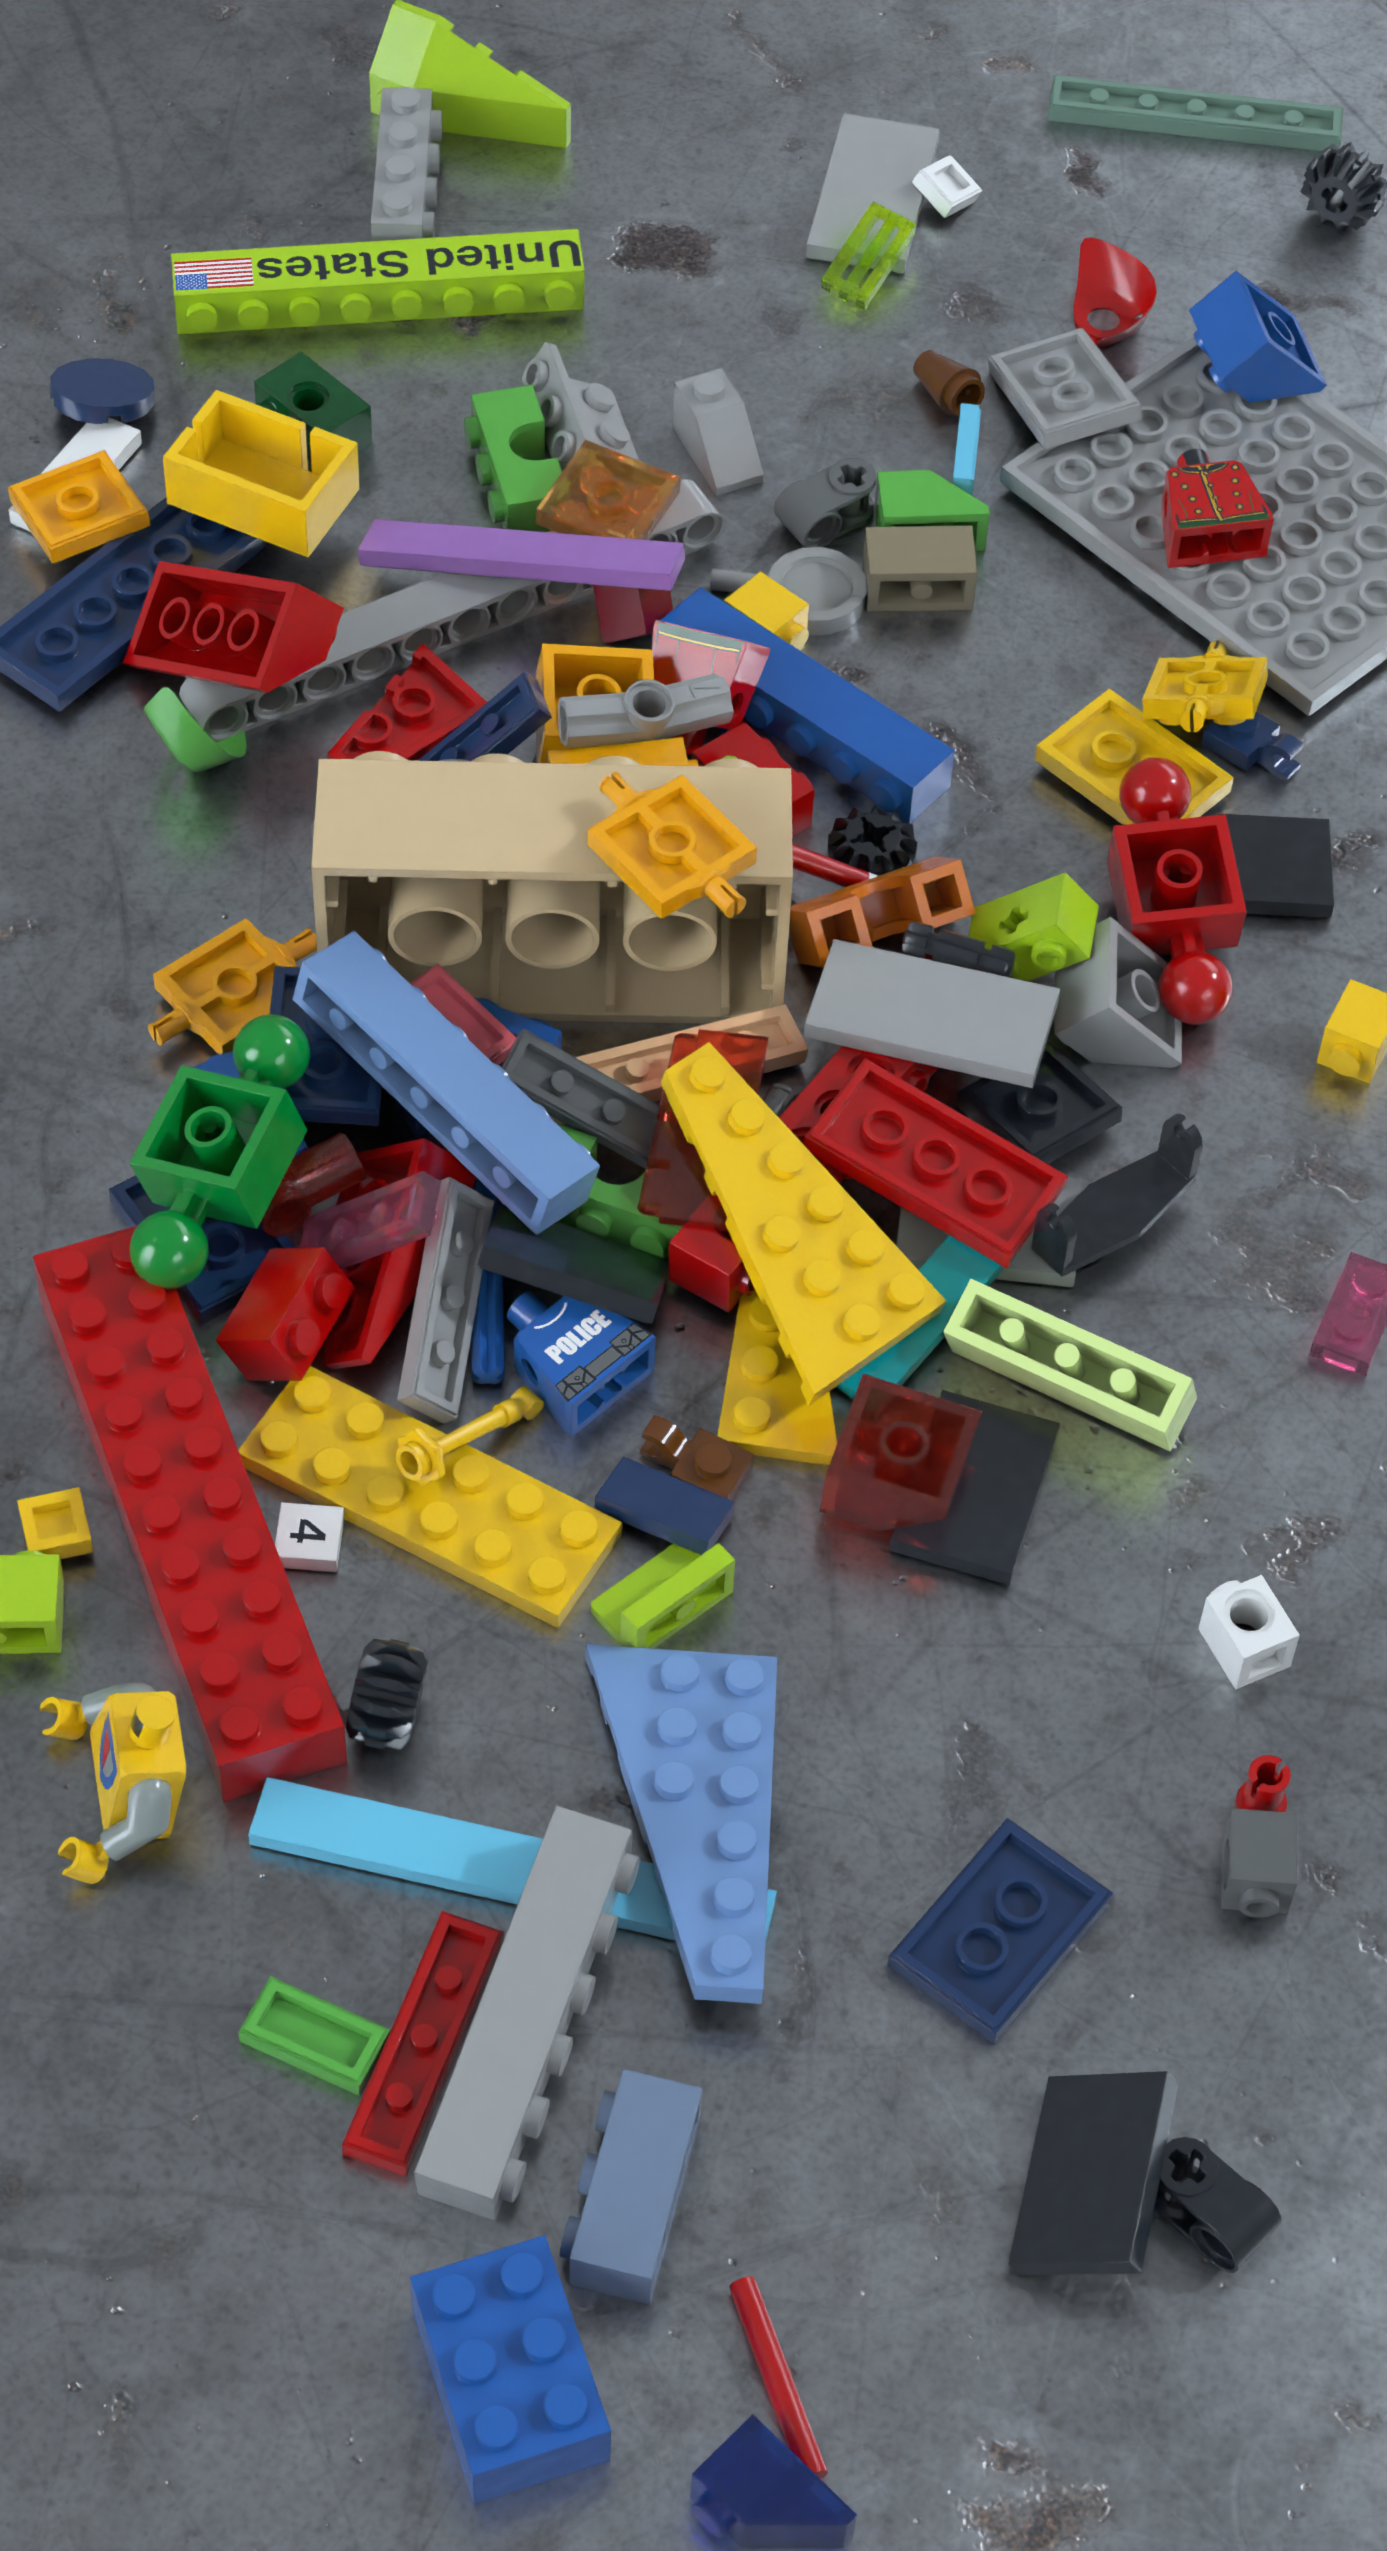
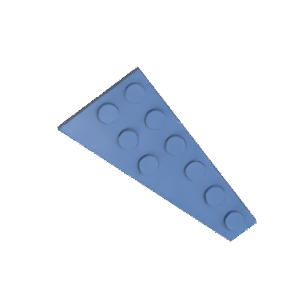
(700, 1782)

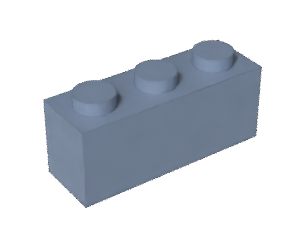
(632, 2186)

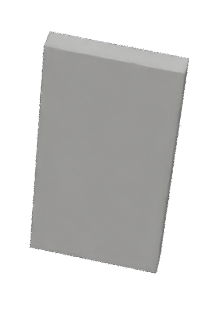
(869, 164)
(932, 1013)

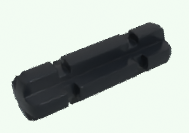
(957, 950)

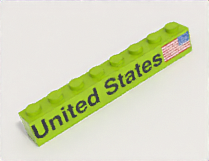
(378, 281)

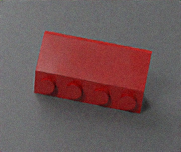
(231, 628)

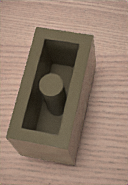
(919, 568)

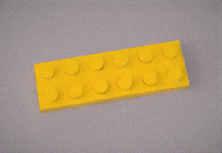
(472, 1522)

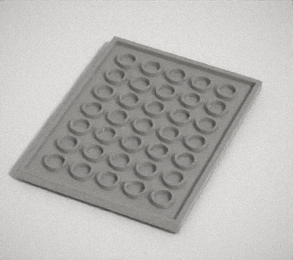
(1321, 588)

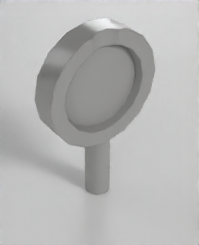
(819, 576)

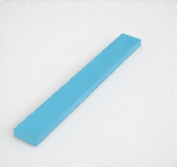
(429, 1849)

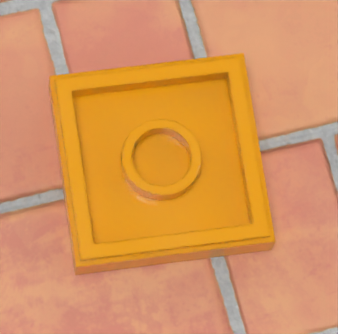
(78, 506)

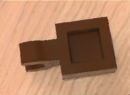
(703, 1461)

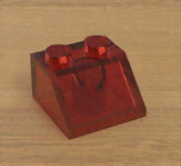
(897, 1457)

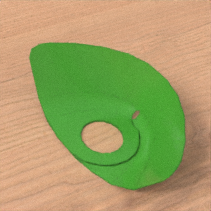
(187, 738)

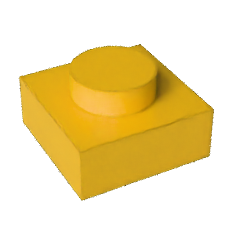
(56, 1523)

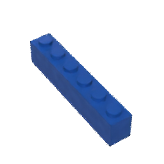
(830, 717)

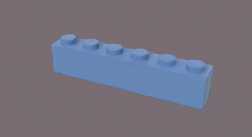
(446, 1082)

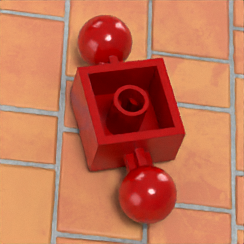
(1177, 887)

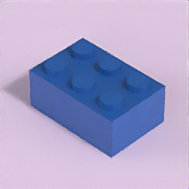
(510, 2369)

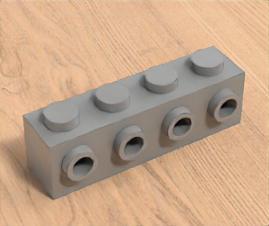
(404, 165)

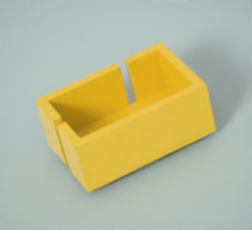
(252, 473)

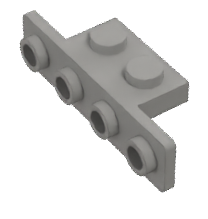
(574, 409)

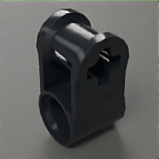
(1214, 2204)

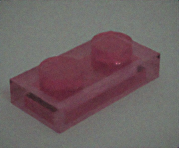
(1354, 1316)

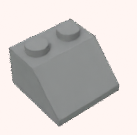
(1113, 1004)

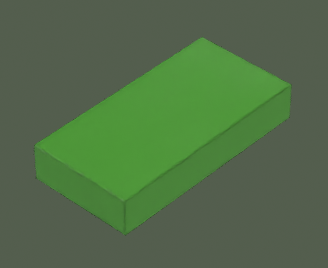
(314, 2035)

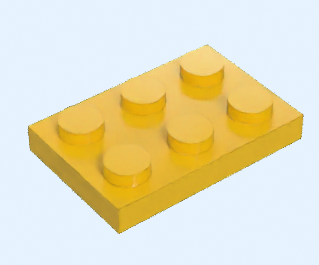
(1111, 736)

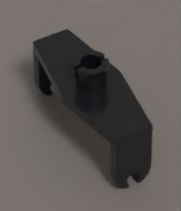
(1120, 1204)

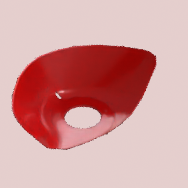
(1113, 282)

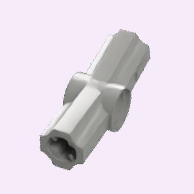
(666, 708)

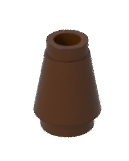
(949, 381)

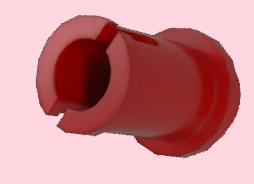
(1264, 1786)

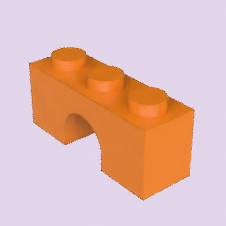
(879, 907)

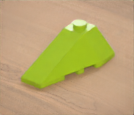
(466, 84)

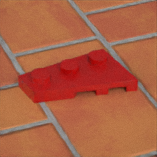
(413, 713)

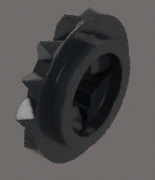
(898, 841)

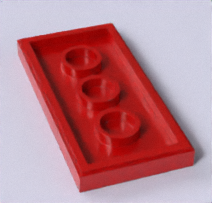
(934, 1162)

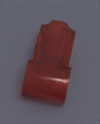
(311, 1180)

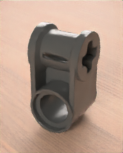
(828, 503)

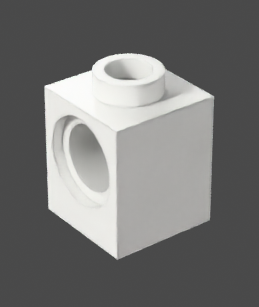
(1242, 1653)

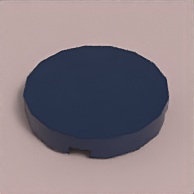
(102, 388)

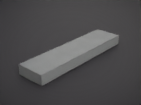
(445, 1303)

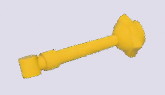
(422, 1456)

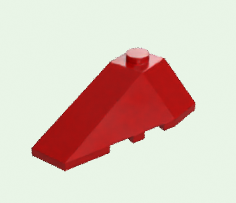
(389, 1280)

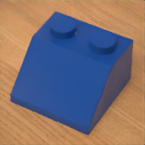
(1254, 343)

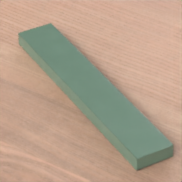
(1195, 113)

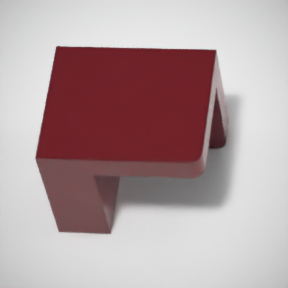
(629, 611)

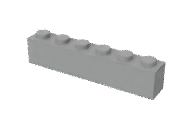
(525, 2015)

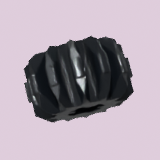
(1344, 186)
(386, 1694)

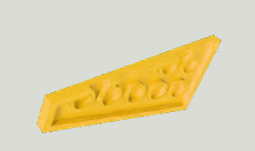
(804, 1241)

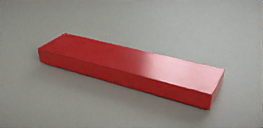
(423, 2044)

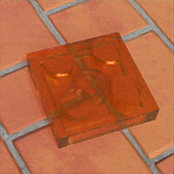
(607, 495)

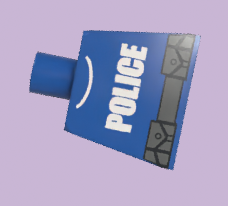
(578, 1357)

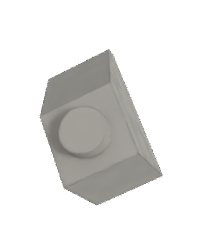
(716, 431)

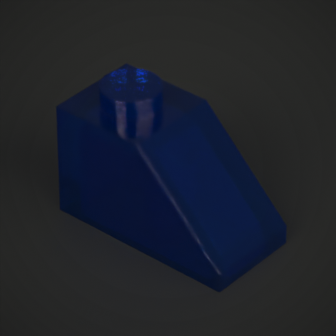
(767, 2495)

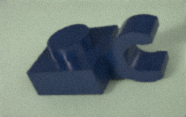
(1254, 742)

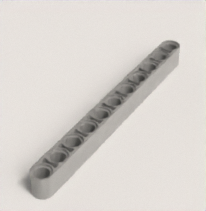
(435, 612)

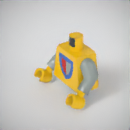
(135, 1765)

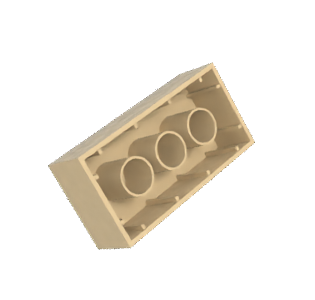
(500, 889)

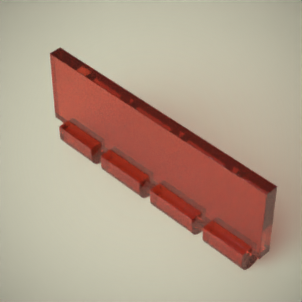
(675, 1180)

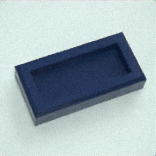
(664, 1506)

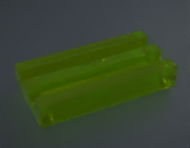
(848, 288)

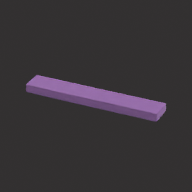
(522, 554)

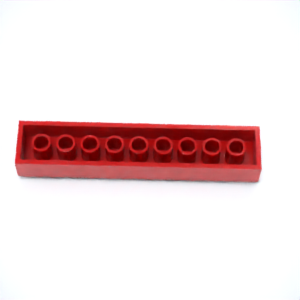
(191, 1519)

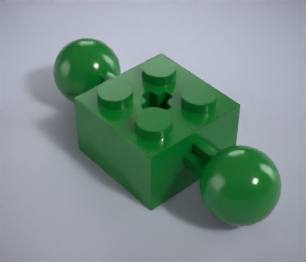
(218, 1149)

